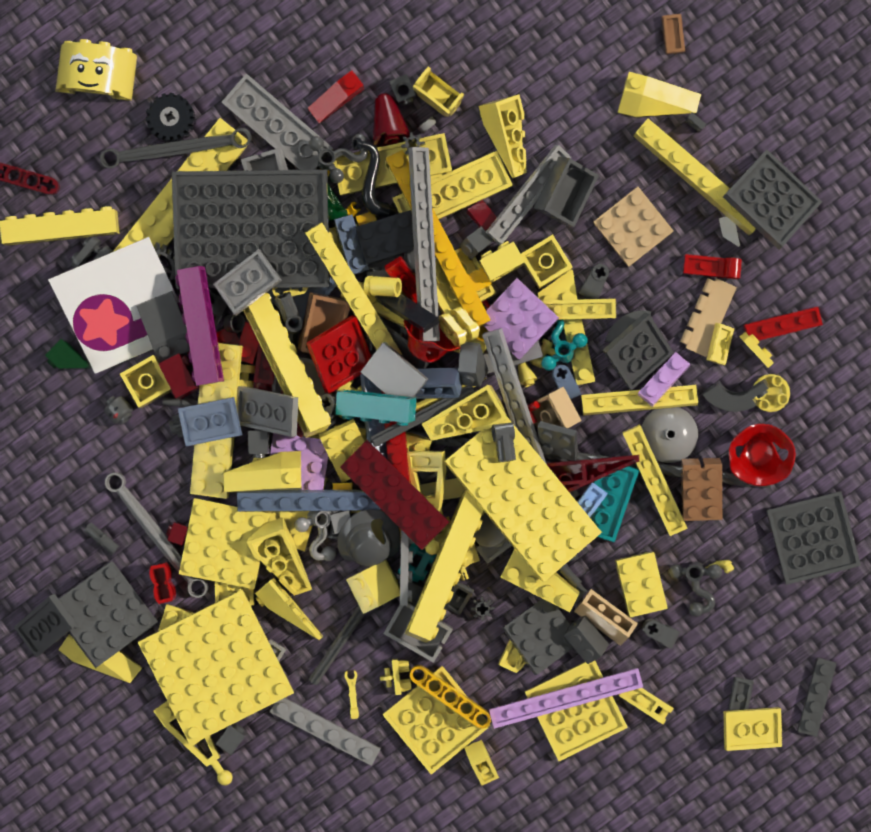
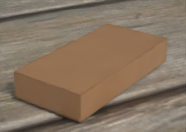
(673, 34)

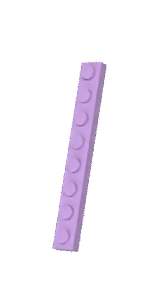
(566, 698)

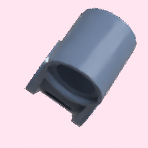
(567, 382)

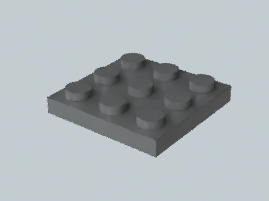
(638, 351)
(539, 635)

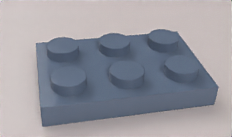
(210, 421)

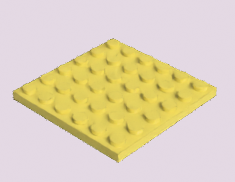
(216, 667)

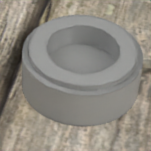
(426, 125)

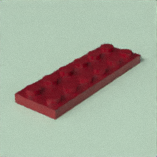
(394, 495)

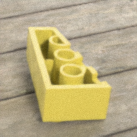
(554, 590)

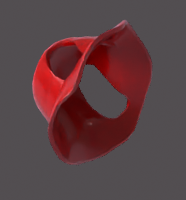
(428, 351)
(759, 460)

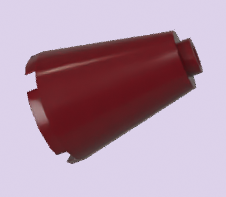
(388, 122)

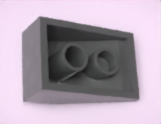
(164, 326)

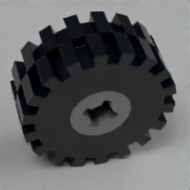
(180, 121)

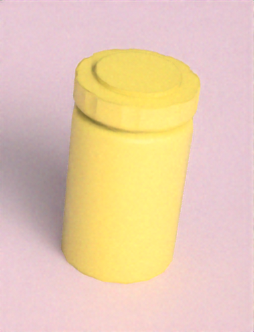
(382, 286)

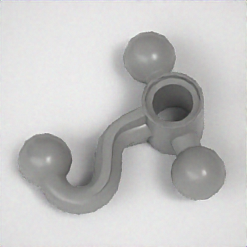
(303, 524)

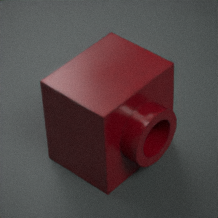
(177, 533)

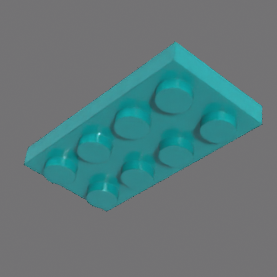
(613, 507)

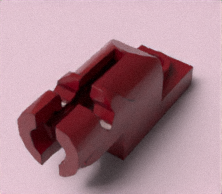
(263, 372)

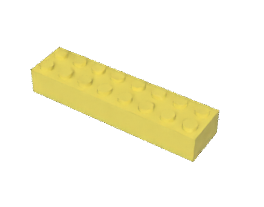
(445, 569)

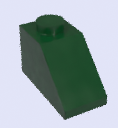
(65, 357)

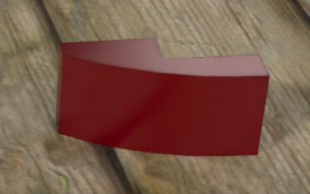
(482, 215)

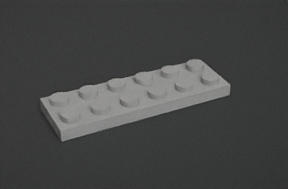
(273, 123)

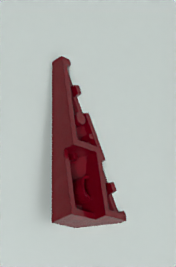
(582, 472)

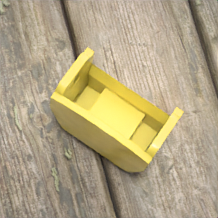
(437, 93)

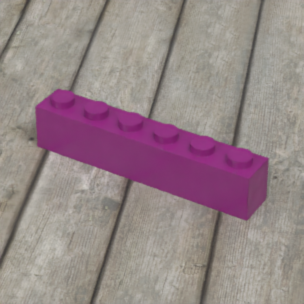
(200, 325)

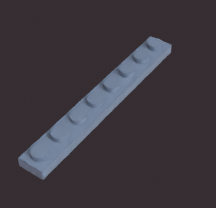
(305, 500)

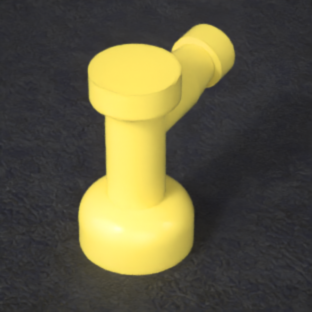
(546, 349)

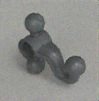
(336, 175)
(713, 571)

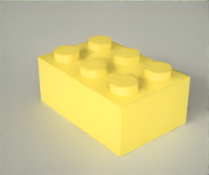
(641, 584)

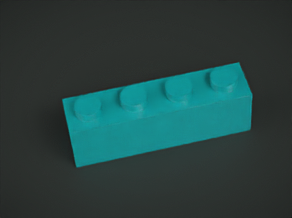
(375, 406)

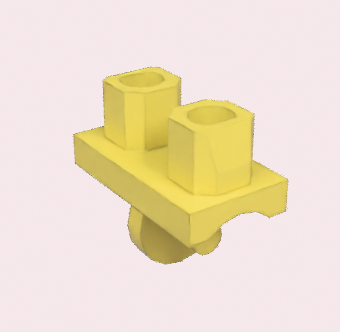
(398, 667)

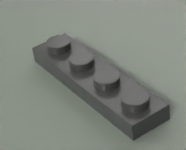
(816, 697)

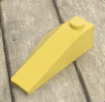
(654, 97)
(504, 125)
(469, 415)
(271, 473)
(117, 666)

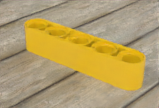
(456, 703)

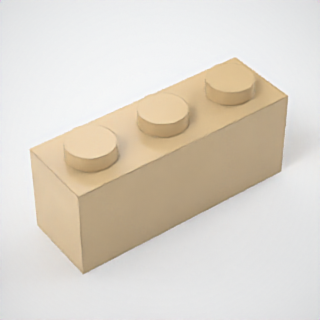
(606, 617)

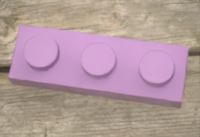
(664, 379)

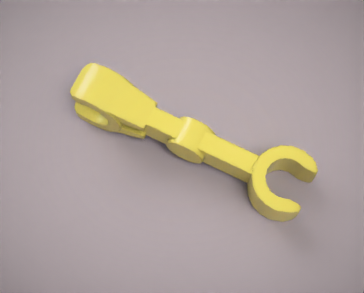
(352, 694)

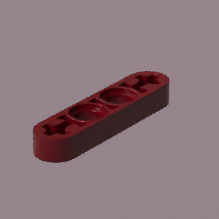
(24, 175)

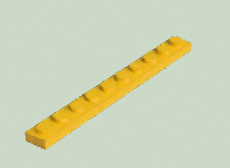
(444, 250)

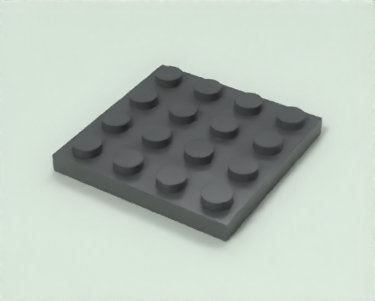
(772, 199)
(813, 537)
(106, 614)

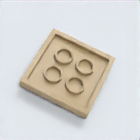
(633, 226)

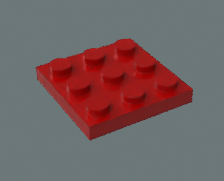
(339, 354)

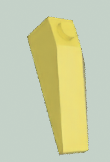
(277, 551)
(279, 601)

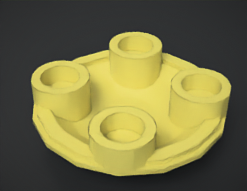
(777, 394)

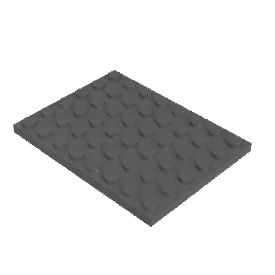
(234, 213)

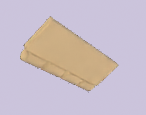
(712, 311)

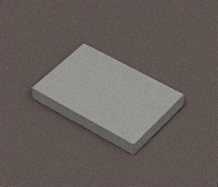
(247, 282)
(393, 373)

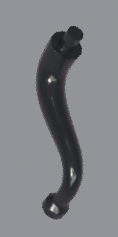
(375, 207)

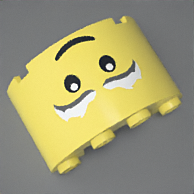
(96, 69)

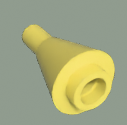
(526, 375)

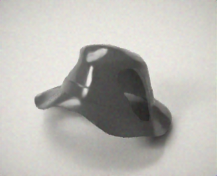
(360, 544)

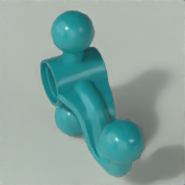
(579, 341)

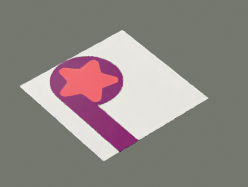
(103, 301)

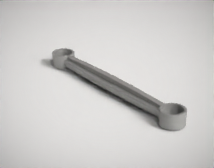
(153, 531)

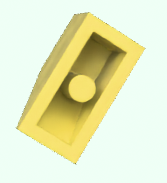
(481, 762)

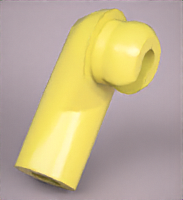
(724, 564)

